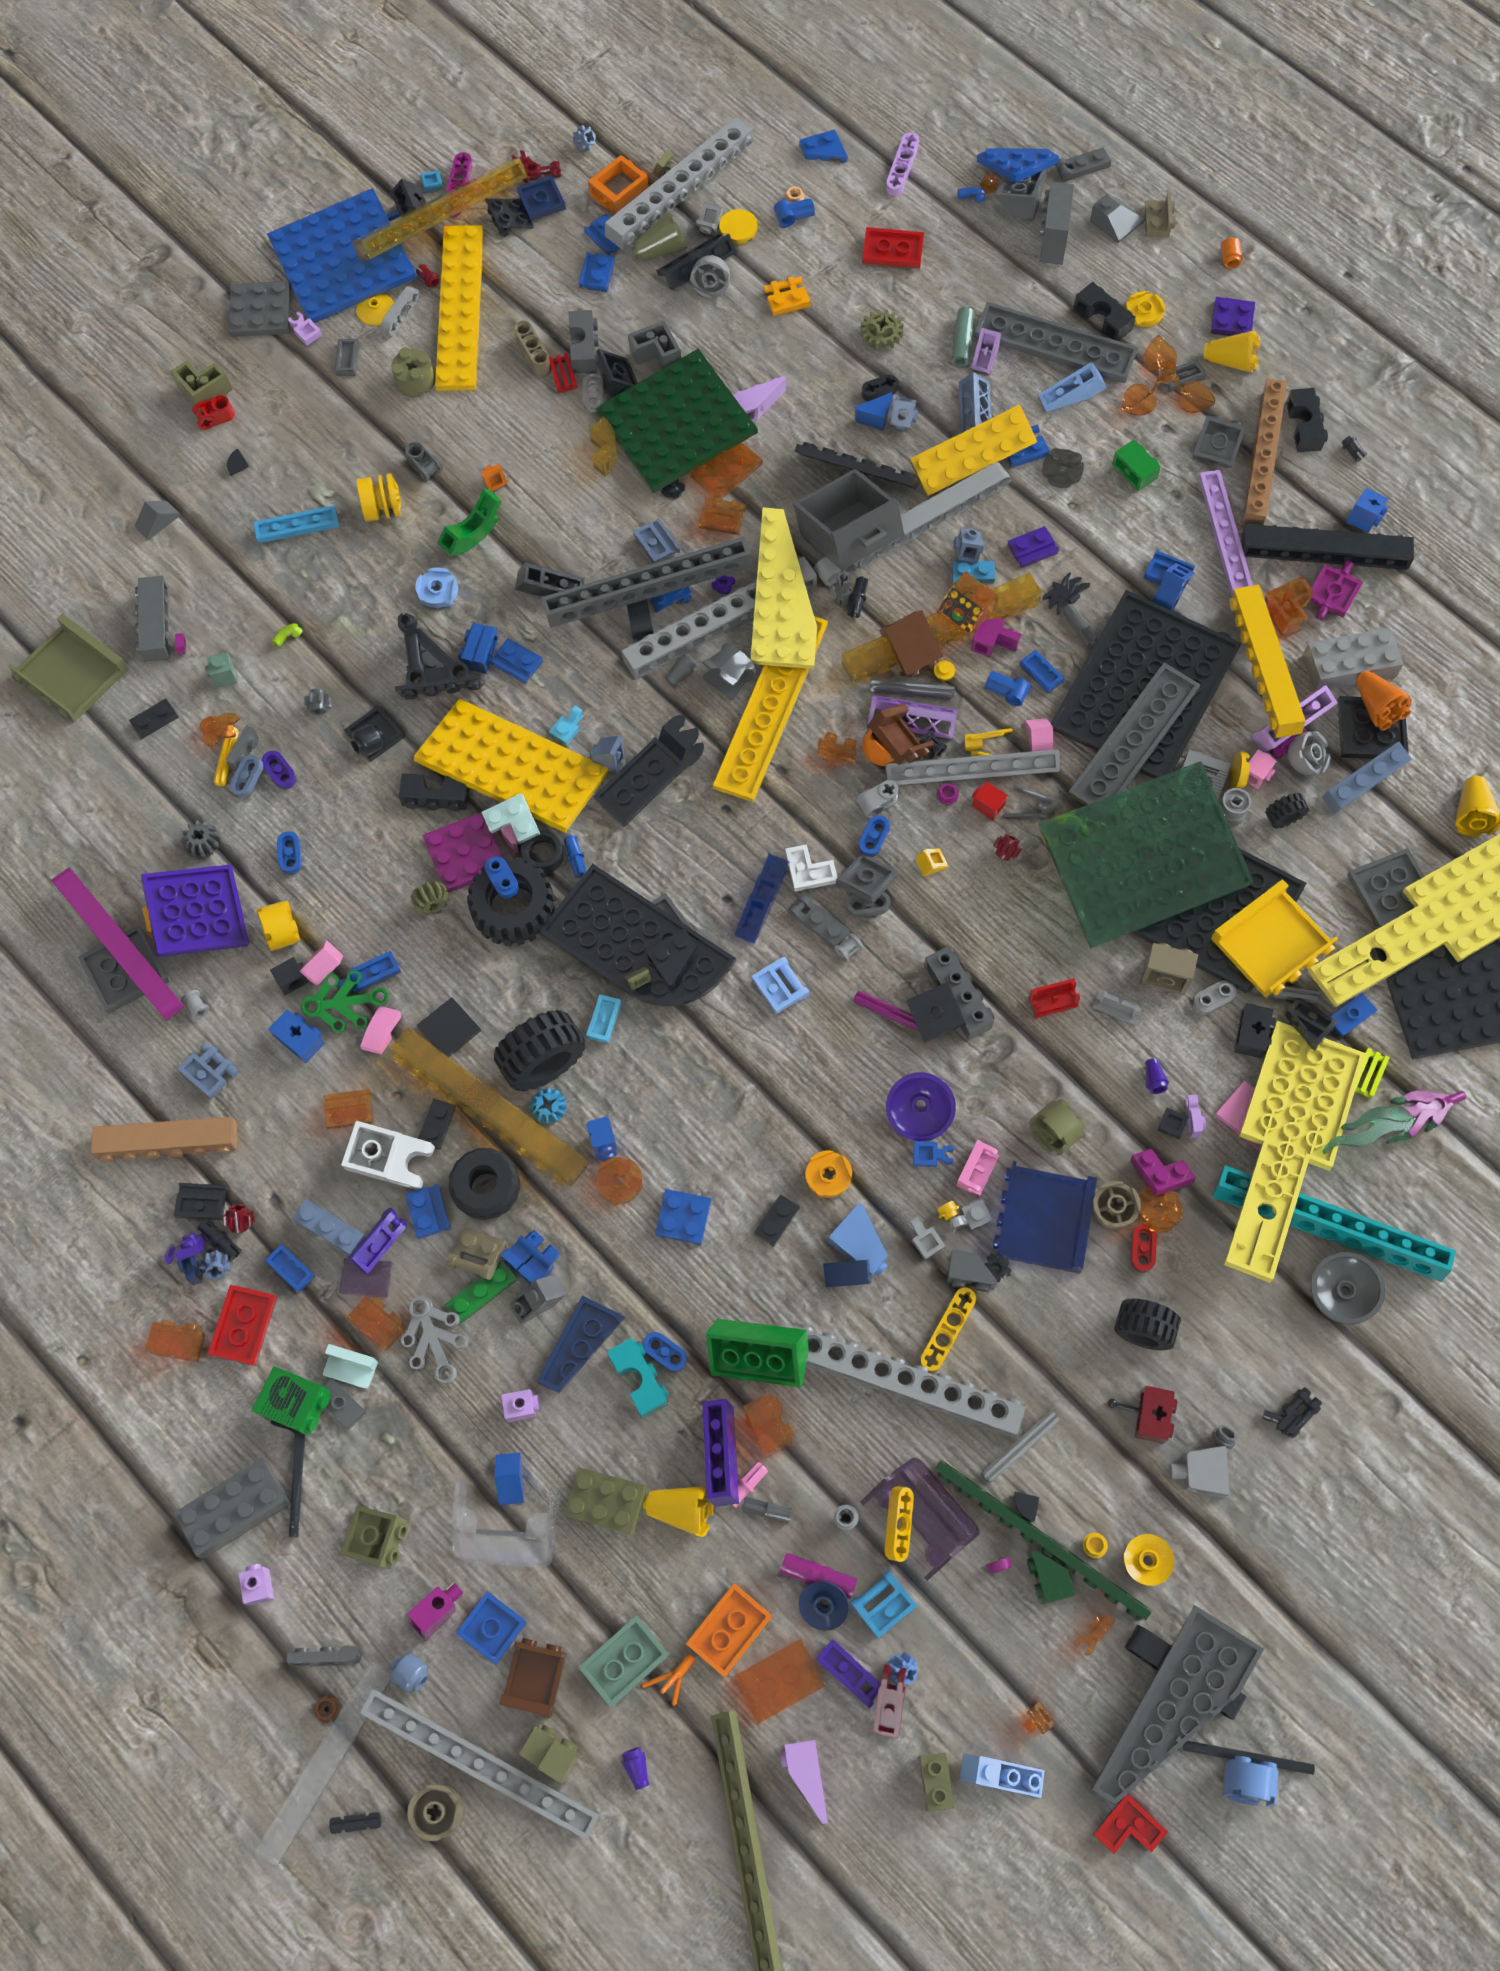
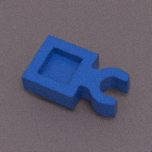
(926, 1154)

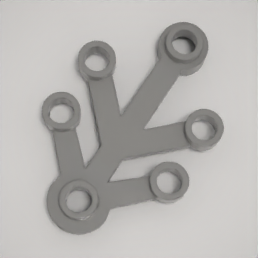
(431, 1336)

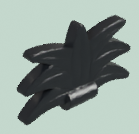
(1065, 593)

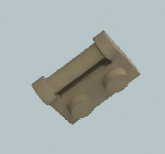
(478, 1246)

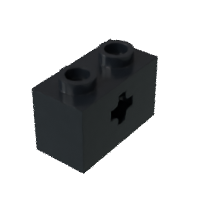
(407, 196)
(1247, 1040)

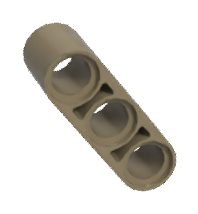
(532, 348)

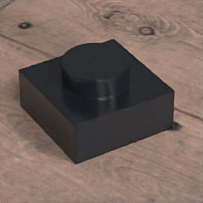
(1172, 1123)

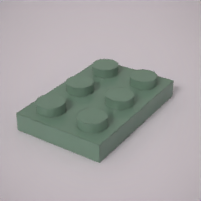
(623, 1661)

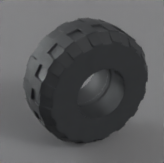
(473, 1165)

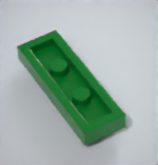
(481, 1292)

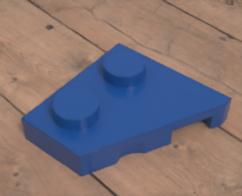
(823, 147)

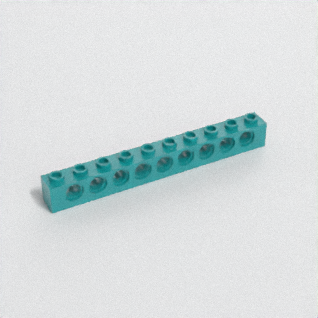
(1348, 1229)

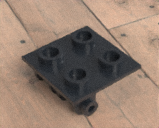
(507, 214)

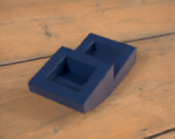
(847, 1273)

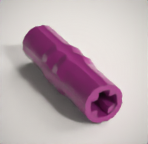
(811, 1571)

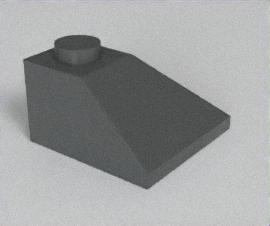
(1115, 217)

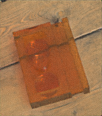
(347, 1108)

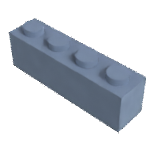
(1366, 778)

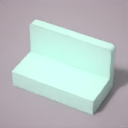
(349, 1366)

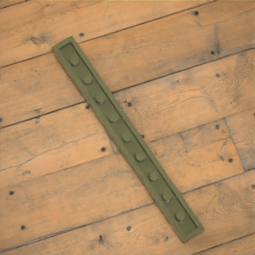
(746, 1842)

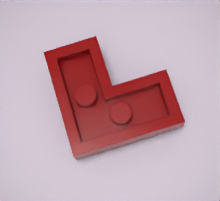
(1129, 1819)

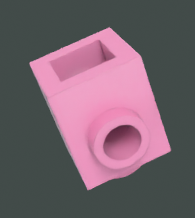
(1261, 768)

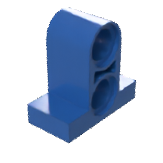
(1172, 586)

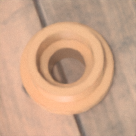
(794, 194)

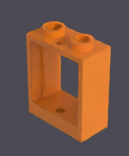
(606, 197)

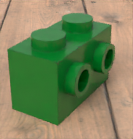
(1136, 465)

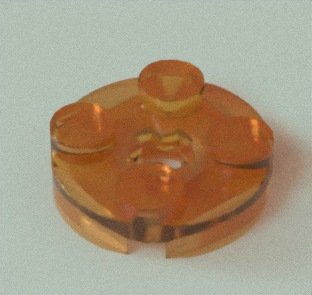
(615, 1193)
(1171, 1213)

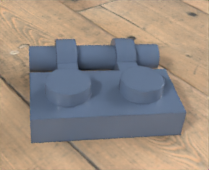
(202, 1075)

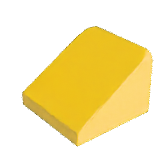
(931, 861)

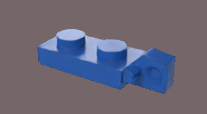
(373, 972)

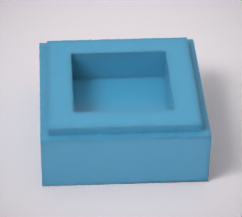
(431, 181)

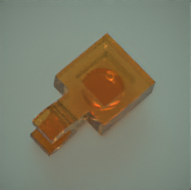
(1099, 1628)

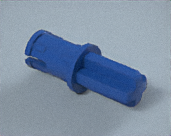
(575, 856)

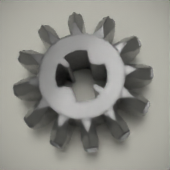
(205, 832)

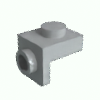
(709, 218)

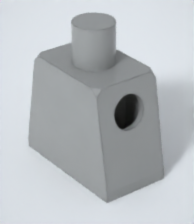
(1204, 1472)

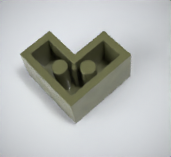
(201, 385)
(549, 1754)

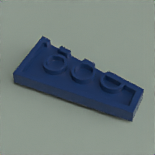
(581, 1338)

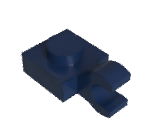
(191, 1269)

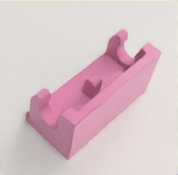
(978, 1168)

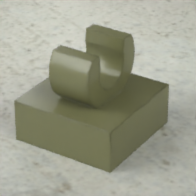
(664, 164)

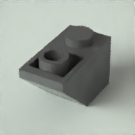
(969, 1270)
(537, 1298)

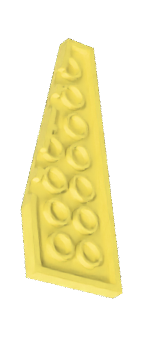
(782, 613)

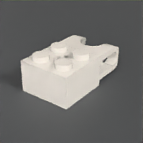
(392, 1158)

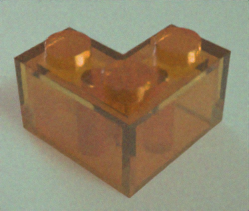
(1286, 606)
(766, 1423)

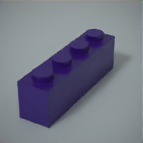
(720, 1453)

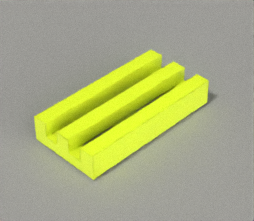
(1376, 1057)

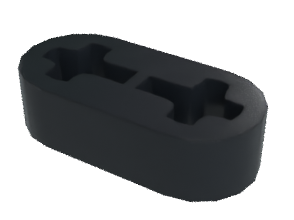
(879, 387)

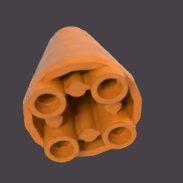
(1383, 700)

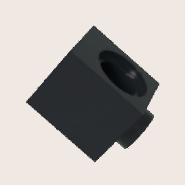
(289, 975)

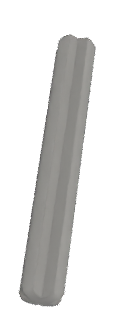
(1020, 1447)

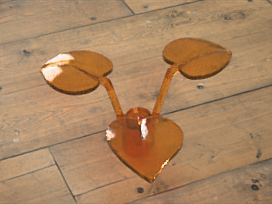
(1163, 357)

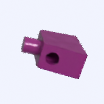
(426, 1618)

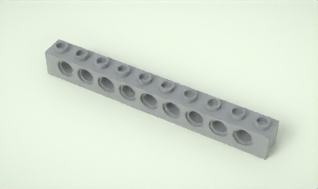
(678, 183)
(732, 617)
(889, 1384)

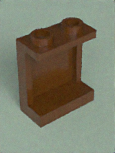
(912, 643)
(897, 736)
(534, 1677)

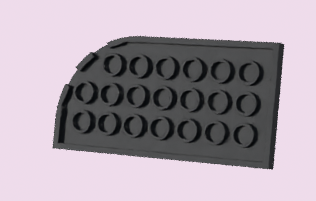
(614, 928)

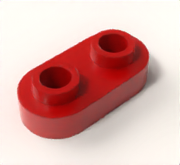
(1143, 1249)

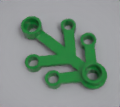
(341, 1002)

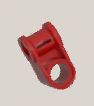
(215, 410)

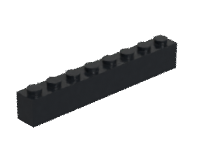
(1327, 546)

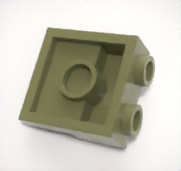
(374, 1537)

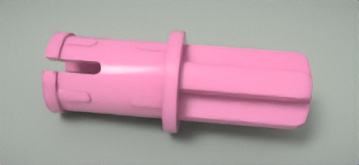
(750, 1480)

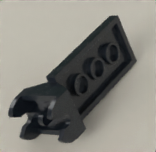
(650, 771)

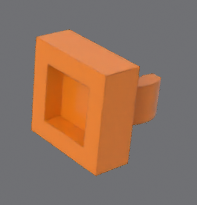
(493, 477)

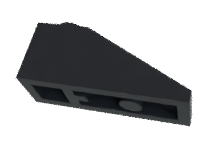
(544, 581)

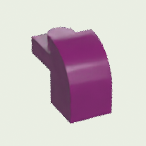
(992, 633)

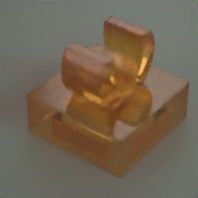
(1038, 1719)

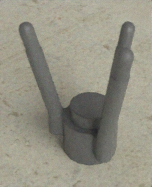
(1045, 803)

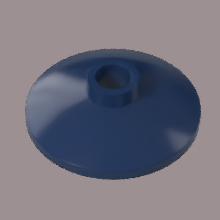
(818, 1614)

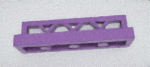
(918, 710)

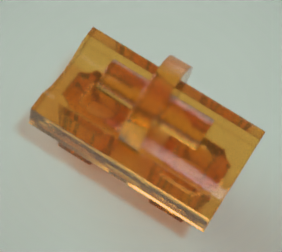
(835, 752)

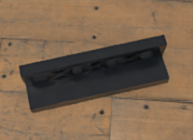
(680, 269)

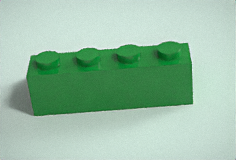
(757, 1352)

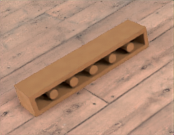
(164, 1138)

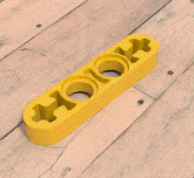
(948, 1330)

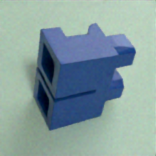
(528, 1260)

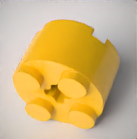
(278, 925)

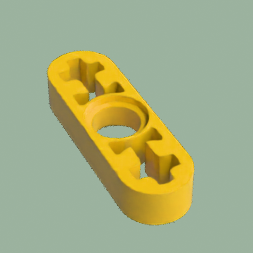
(903, 1542)

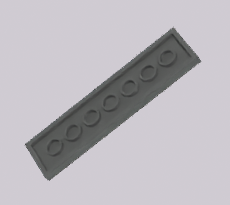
(1058, 342)
(1135, 736)

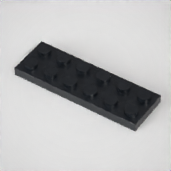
(850, 462)

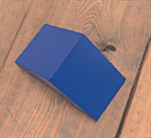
(874, 412)
(509, 1478)

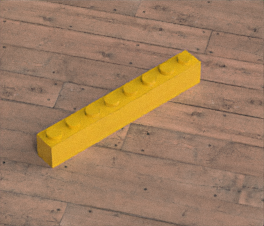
(1267, 661)

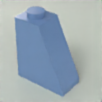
(859, 1241)

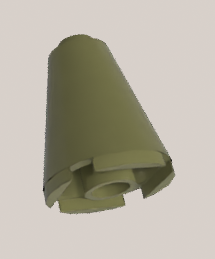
(659, 240)

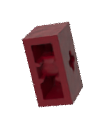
(1147, 1426)

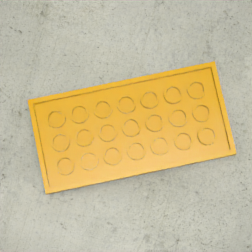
(509, 761)

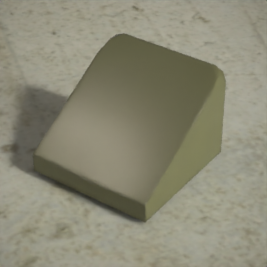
(638, 978)

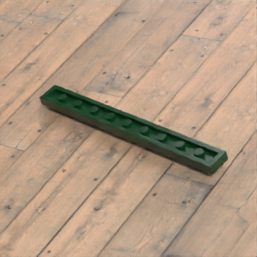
(1049, 1546)

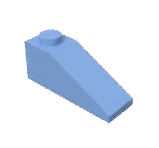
(1074, 388)

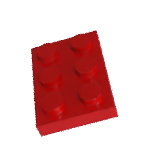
(893, 247)
(242, 1325)

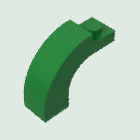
(472, 530)

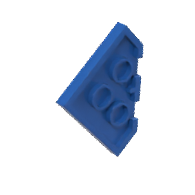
(1017, 163)

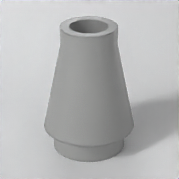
(846, 1510)

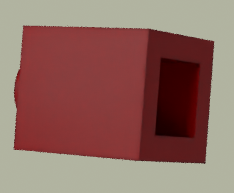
(989, 800)

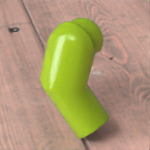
(284, 632)

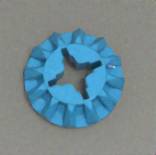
(544, 1115)

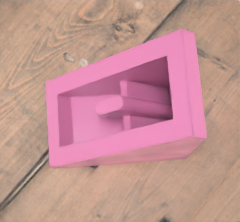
(1039, 734)
(322, 963)

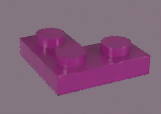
(1160, 1177)

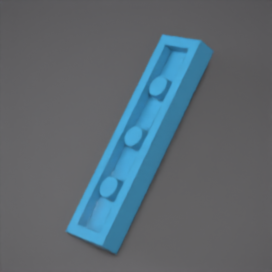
(296, 524)

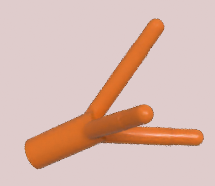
(675, 1675)

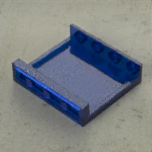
(1045, 1218)

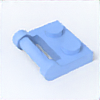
(774, 989)

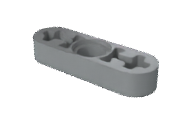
(399, 310)

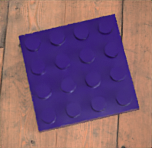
(194, 910)

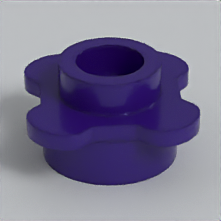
(723, 588)

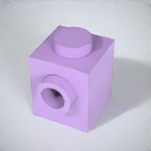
(520, 1405)
(256, 1585)

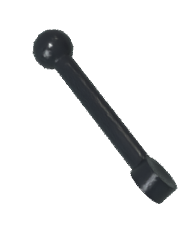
(1112, 1403)

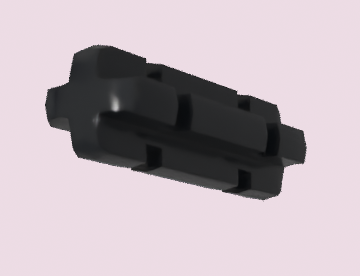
(355, 1822)

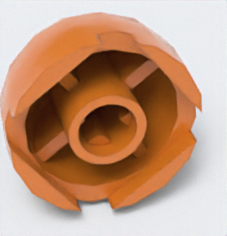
(875, 750)

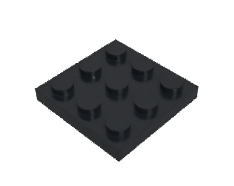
(1360, 736)

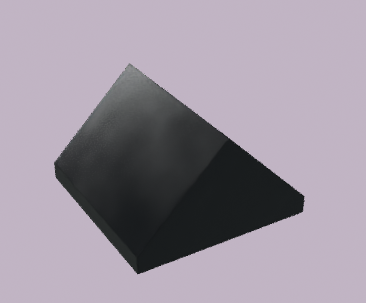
(615, 372)

